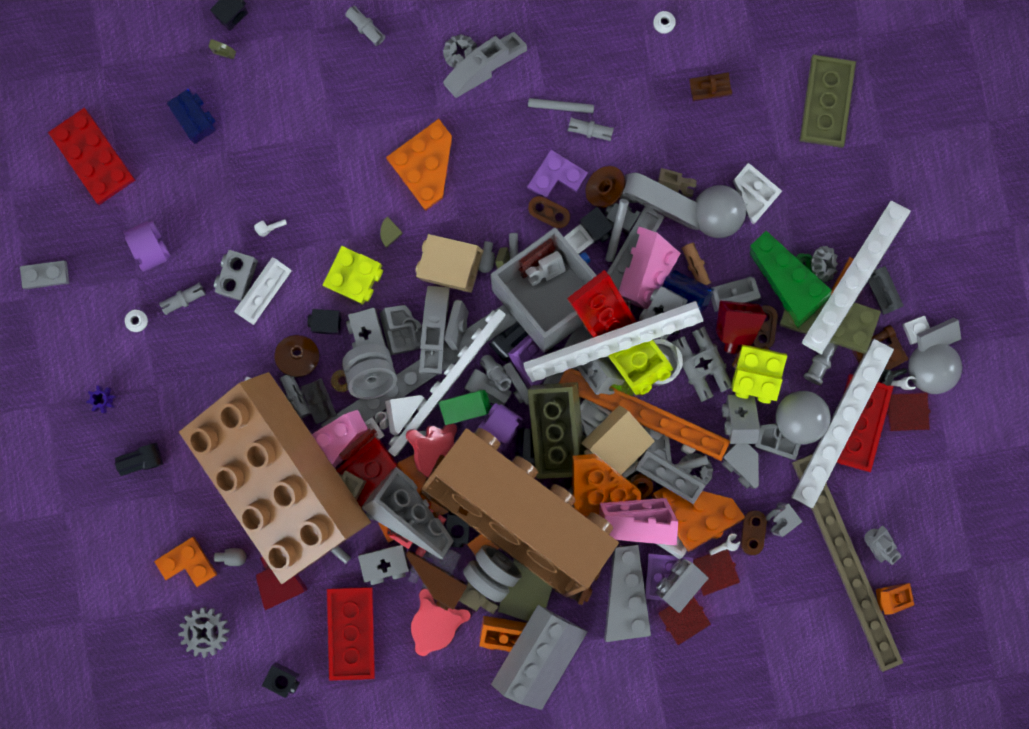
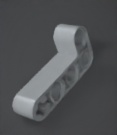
(660, 199)

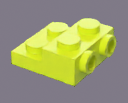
(353, 275)
(642, 366)
(758, 374)

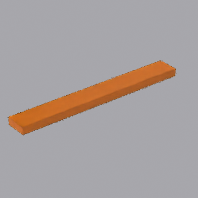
(653, 417)

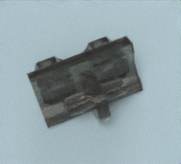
(319, 401)

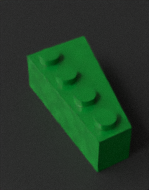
(789, 279)

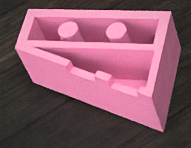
(648, 268)
(339, 435)
(642, 521)

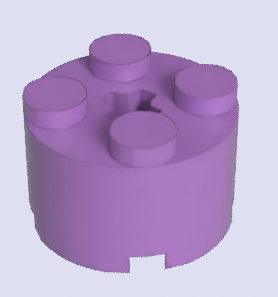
(145, 245)
(502, 425)

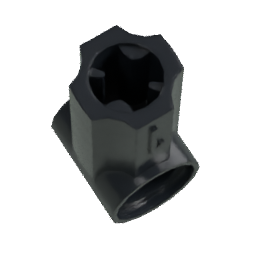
(508, 340)
(525, 445)
(145, 458)

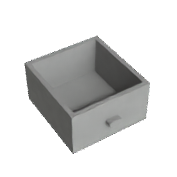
(543, 307)

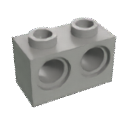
(242, 276)

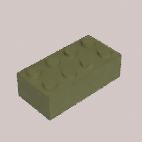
(555, 428)

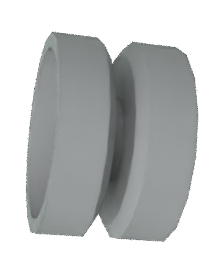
(369, 371)
(492, 573)

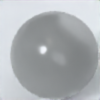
(720, 211)
(935, 369)
(803, 417)

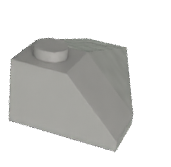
(403, 510)

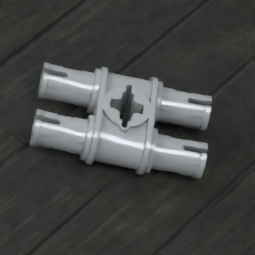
(697, 375)

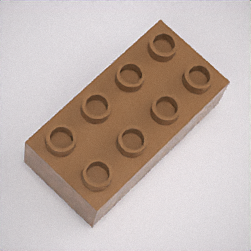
(274, 476)
(521, 514)

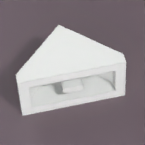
(400, 411)

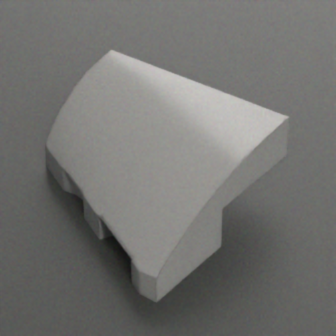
(400, 329)
(773, 441)

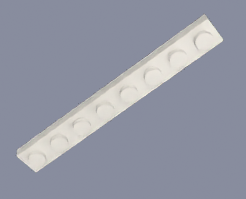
(856, 277)
(613, 341)
(452, 373)
(842, 423)

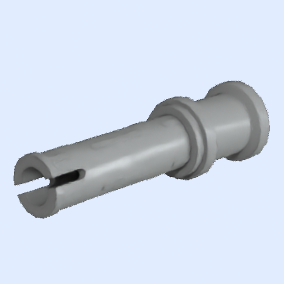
(820, 365)

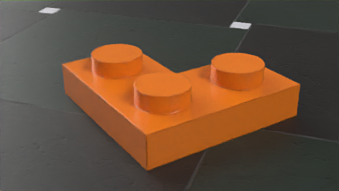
(189, 557)

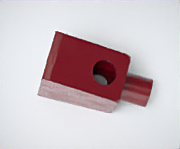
(738, 324)
(274, 592)

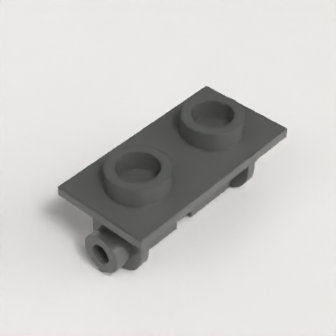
(884, 291)

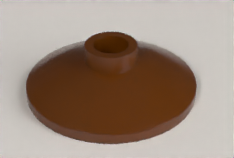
(599, 183)
(296, 365)

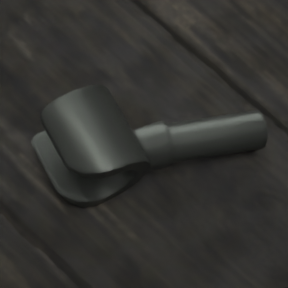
(888, 375)

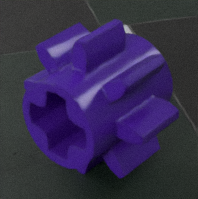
(96, 402)

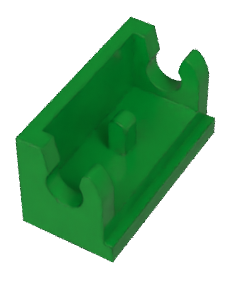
(465, 407)

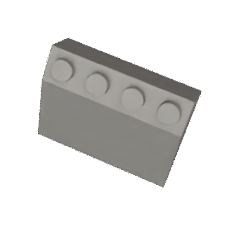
(538, 658)

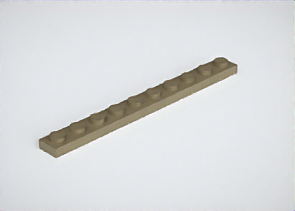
(852, 575)

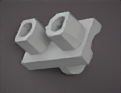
(882, 545)

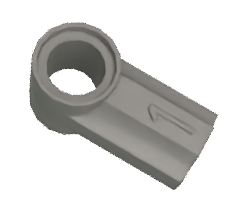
(480, 381)

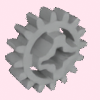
(211, 637)

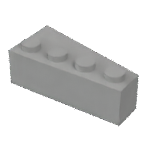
(627, 601)

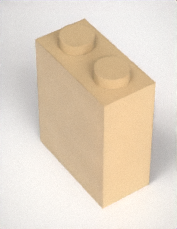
(449, 263)
(618, 440)

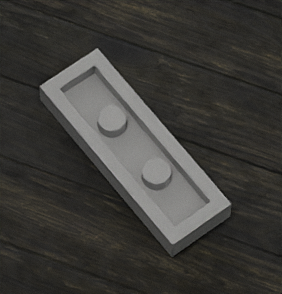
(670, 476)

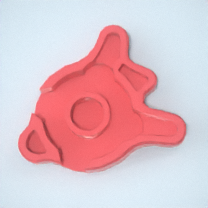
(430, 447)
(433, 626)

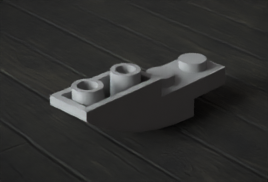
(478, 65)
(434, 330)

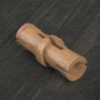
(695, 263)

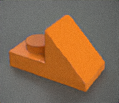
(894, 598)

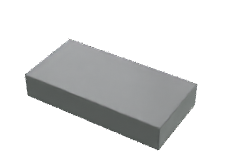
(943, 333)

